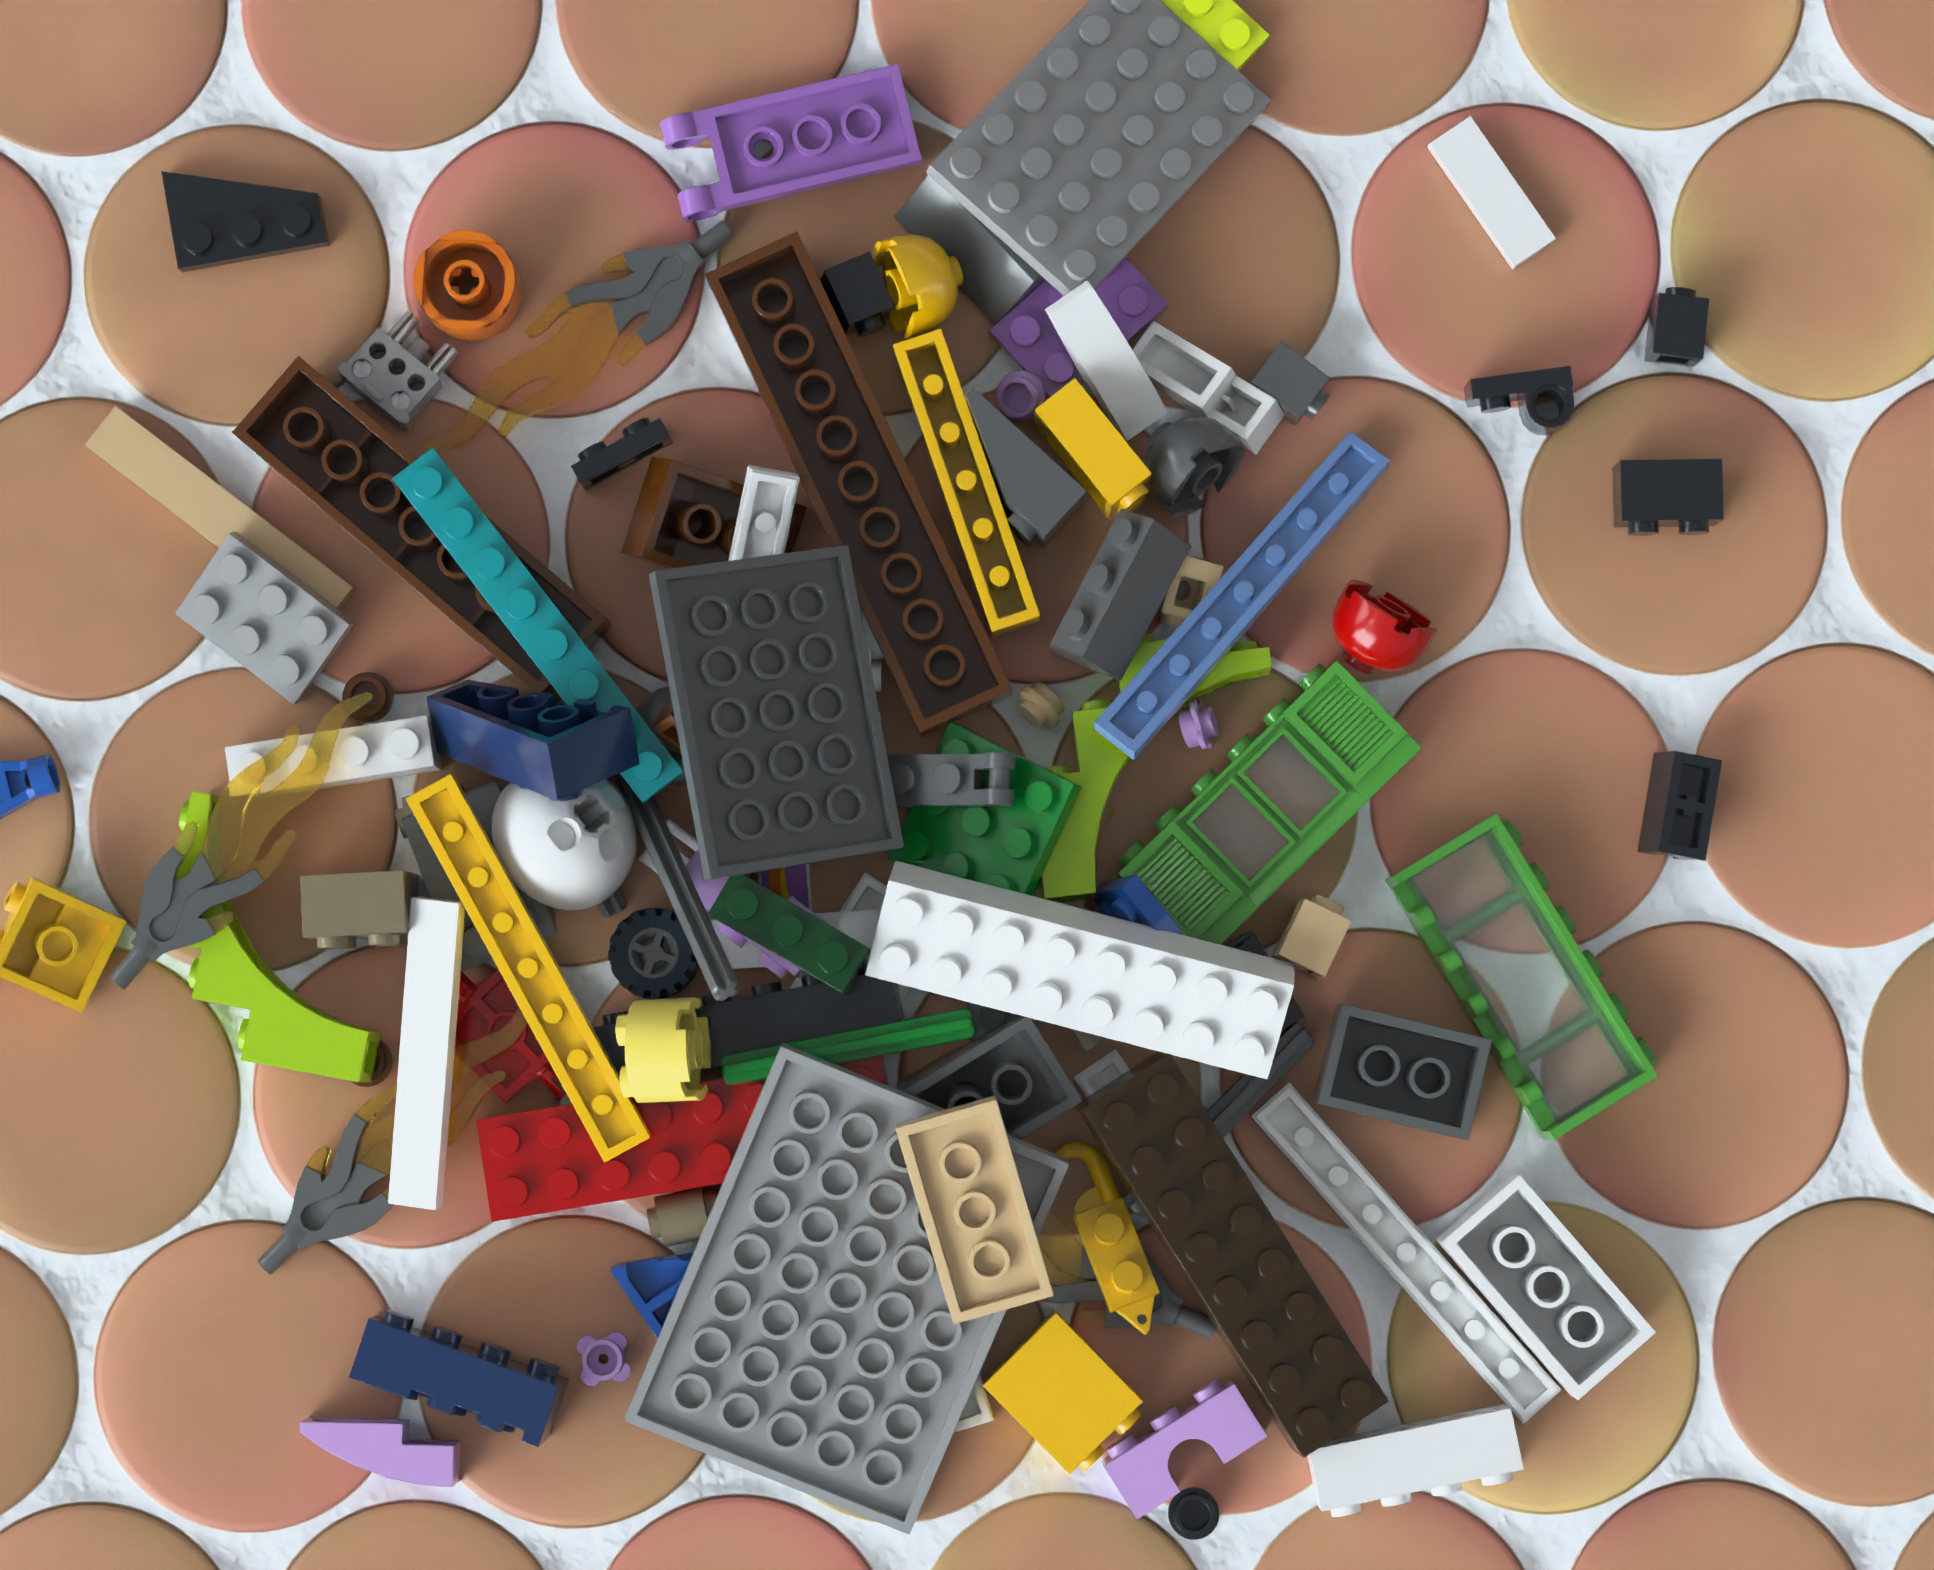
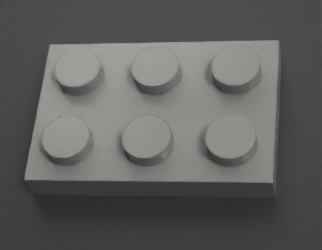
(265, 617)

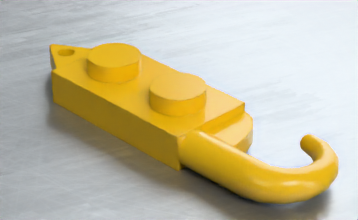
(1112, 1241)

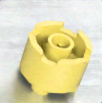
(663, 1050)

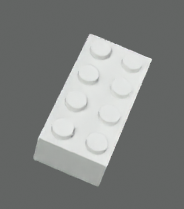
(1545, 1285)

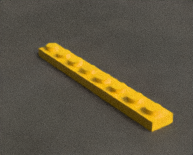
(528, 967)

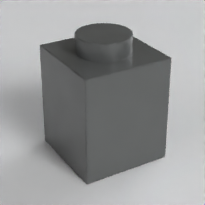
(1293, 383)

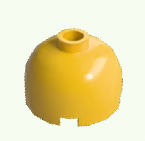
(919, 282)

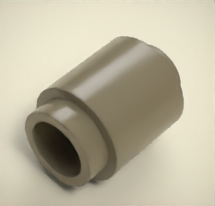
(680, 1215)

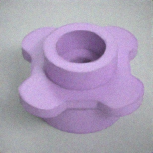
(1198, 725)
(593, 1369)

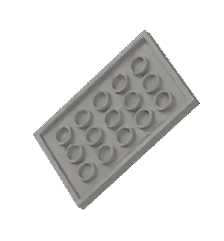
(1098, 139)

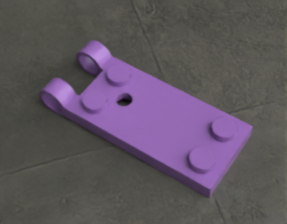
(818, 136)

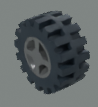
(638, 946)

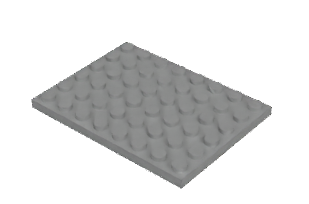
(815, 1305)

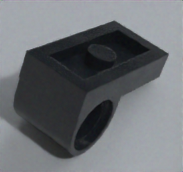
(1497, 392)

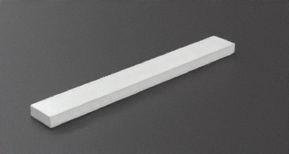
(1405, 1253)

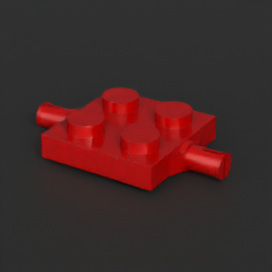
(487, 1009)

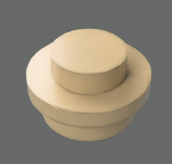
(1040, 706)

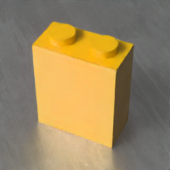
(1064, 1394)

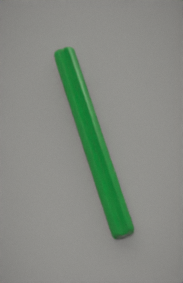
(856, 1044)

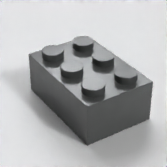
(1402, 1071)

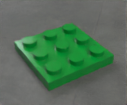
(991, 843)

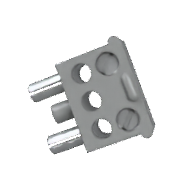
(391, 392)

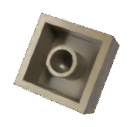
(357, 906)

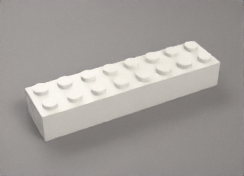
(1081, 970)

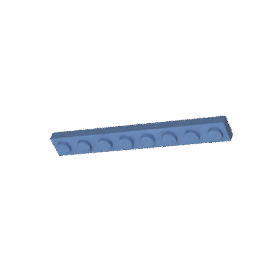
(1241, 595)

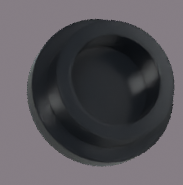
(1193, 1513)

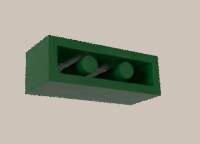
(790, 932)

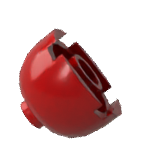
(1379, 629)

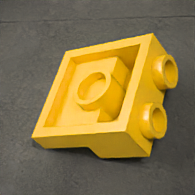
(55, 942)

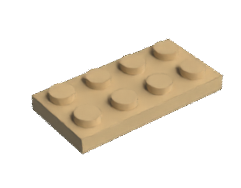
(974, 1209)

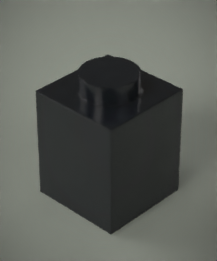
(858, 295)
(1677, 327)

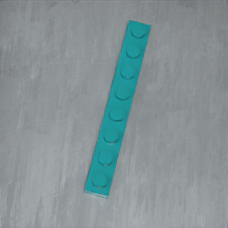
(527, 609)

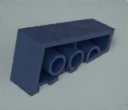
(532, 737)
(460, 1376)

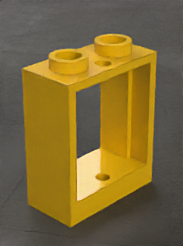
(1092, 449)

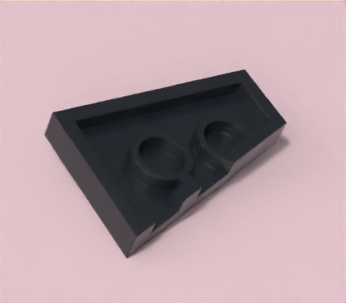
(238, 221)

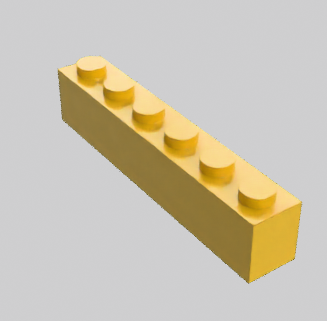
(966, 483)

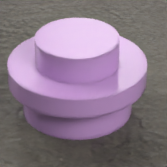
(1020, 395)

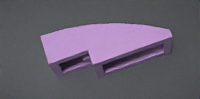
(386, 1449)

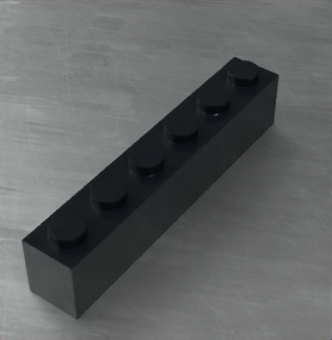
(781, 1015)

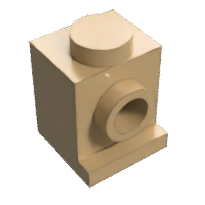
(1199, 578)

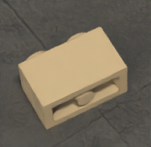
(1312, 935)

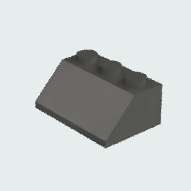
(991, 270)
(1120, 595)

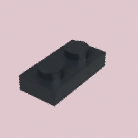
(602, 461)

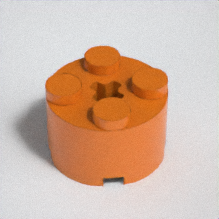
(448, 265)

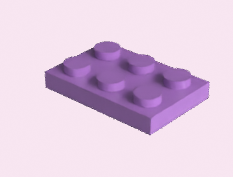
(1035, 344)

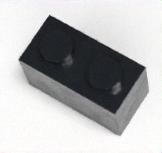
(1668, 495)

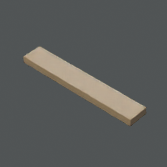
(203, 501)

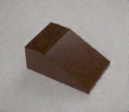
(688, 516)

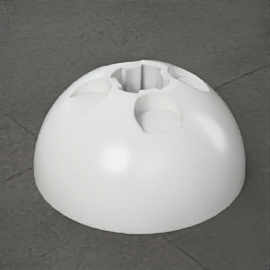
(565, 850)

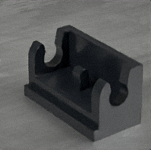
(1679, 805)

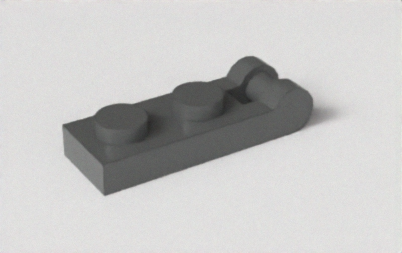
(952, 779)

